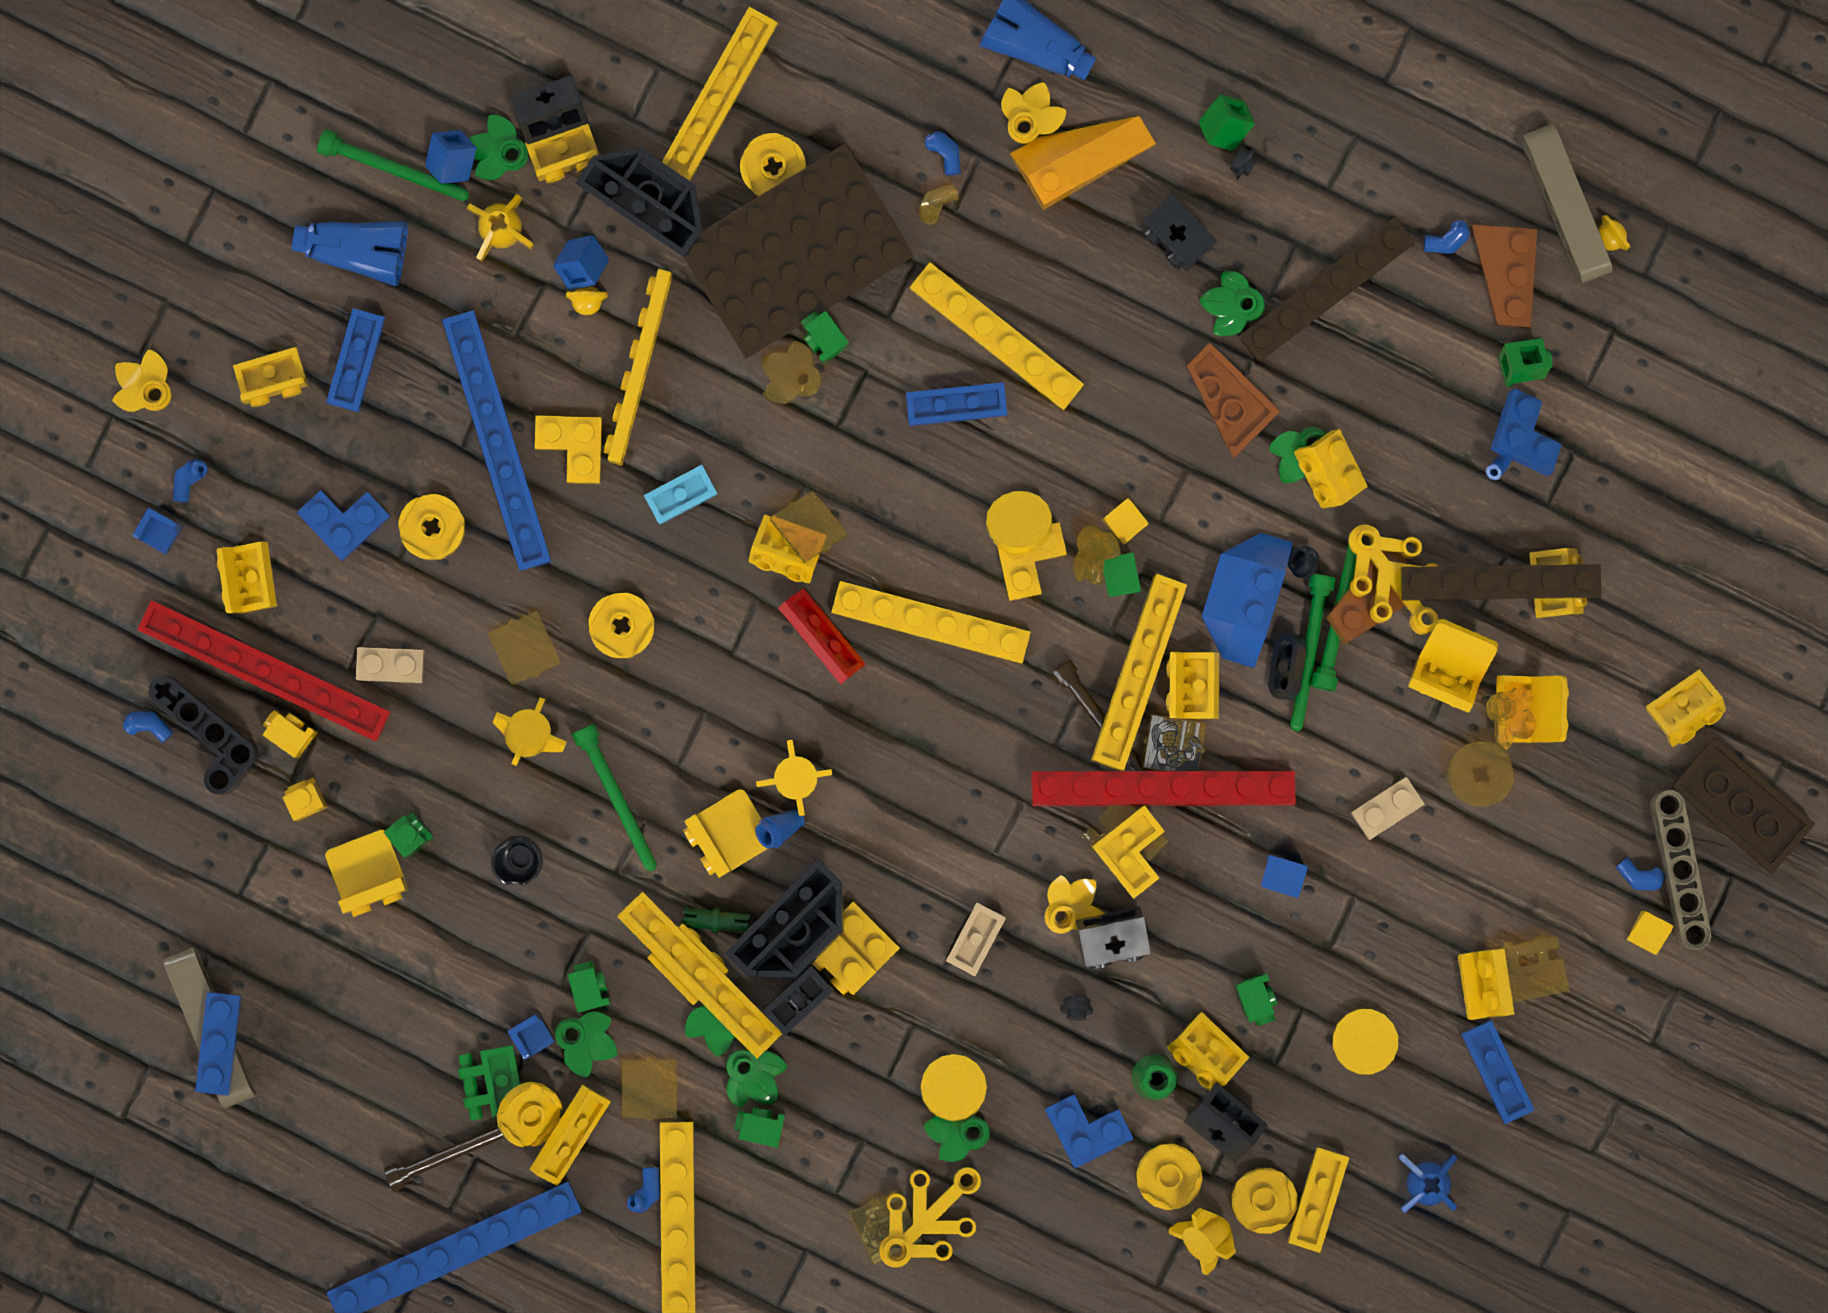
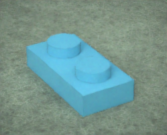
(680, 495)

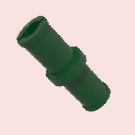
(716, 920)

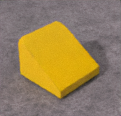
(1125, 521)
(1649, 932)

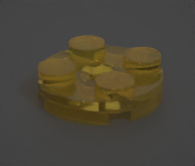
(1499, 771)

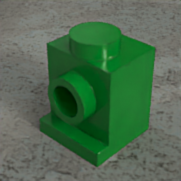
(824, 336)
(1530, 352)
(408, 835)
(588, 987)
(1256, 999)
(760, 1127)

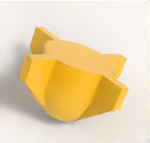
(499, 226)
(528, 733)
(795, 778)
(1206, 1238)

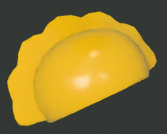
(1613, 234)
(586, 299)

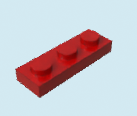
(822, 636)

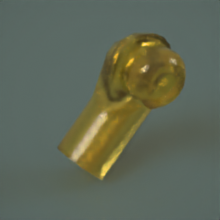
(933, 202)

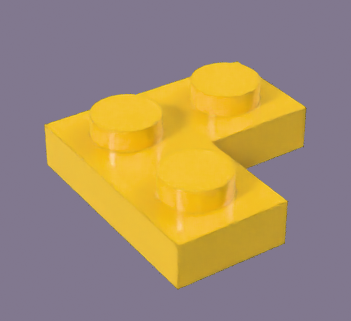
(580, 439)
(1020, 568)
(1122, 848)

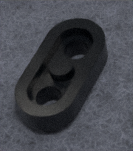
(1287, 666)

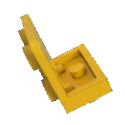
(1452, 664)
(1547, 707)
(726, 833)
(366, 873)

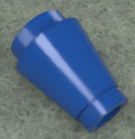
(776, 829)

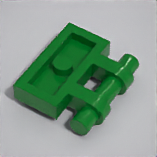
(500, 1074)

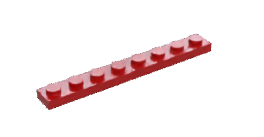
(264, 671)
(1163, 788)

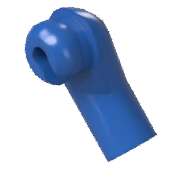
(948, 149)
(1450, 241)
(1498, 467)
(187, 476)
(147, 721)
(1639, 879)
(648, 1193)

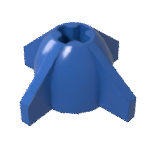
(1428, 1183)

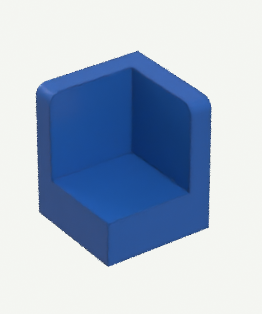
(450, 156)
(581, 262)
(157, 531)
(1283, 876)
(531, 1036)

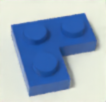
(1517, 438)
(343, 531)
(1086, 1140)

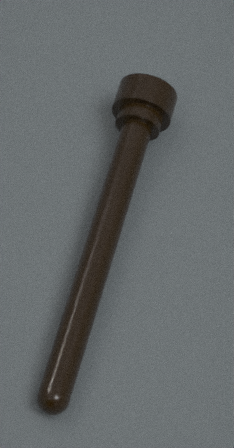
(1068, 677)
(400, 1174)

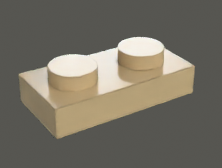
(390, 665)
(1387, 808)
(975, 939)

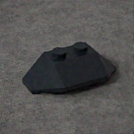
(646, 195)
(793, 928)

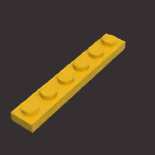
(720, 93)
(996, 336)
(641, 353)
(931, 622)
(1138, 672)
(699, 975)
(677, 1217)

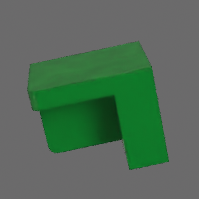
(1226, 122)
(1121, 575)

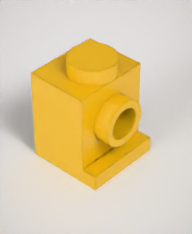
(288, 733)
(304, 799)

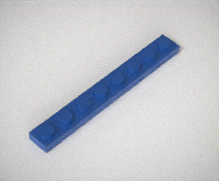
(496, 440)
(455, 1250)

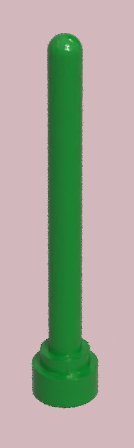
(333, 145)
(1320, 588)
(1325, 676)
(588, 740)

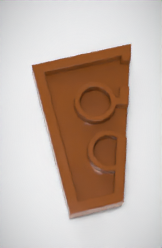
(1508, 269)
(1231, 399)
(1352, 613)

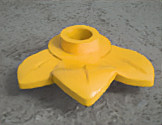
(1031, 108)
(139, 382)
(1073, 900)

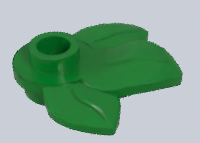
(493, 148)
(1227, 304)
(1284, 447)
(704, 1023)
(590, 1044)
(757, 1080)
(954, 1137)

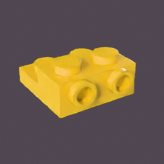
(856, 952)

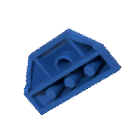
(1245, 596)

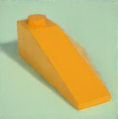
(1074, 158)

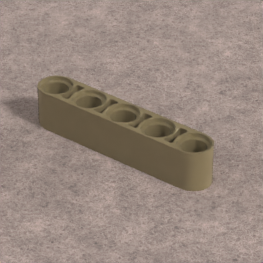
(1566, 203)
(1691, 883)
(191, 986)

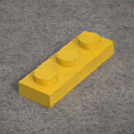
(570, 1135)
(1318, 1199)

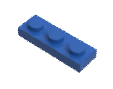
(355, 360)
(956, 404)
(218, 1043)
(1497, 1072)

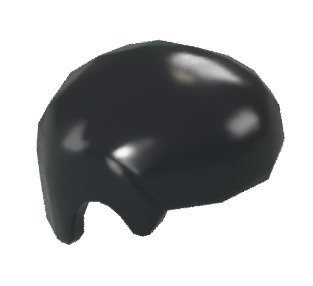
(516, 861)

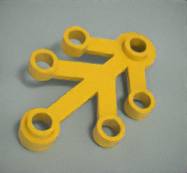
(1387, 575)
(926, 1220)

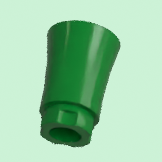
(1142, 1075)

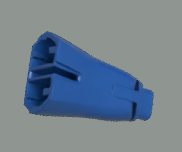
(1032, 37)
(363, 247)

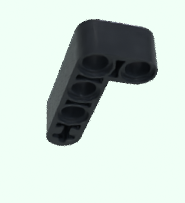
(200, 729)

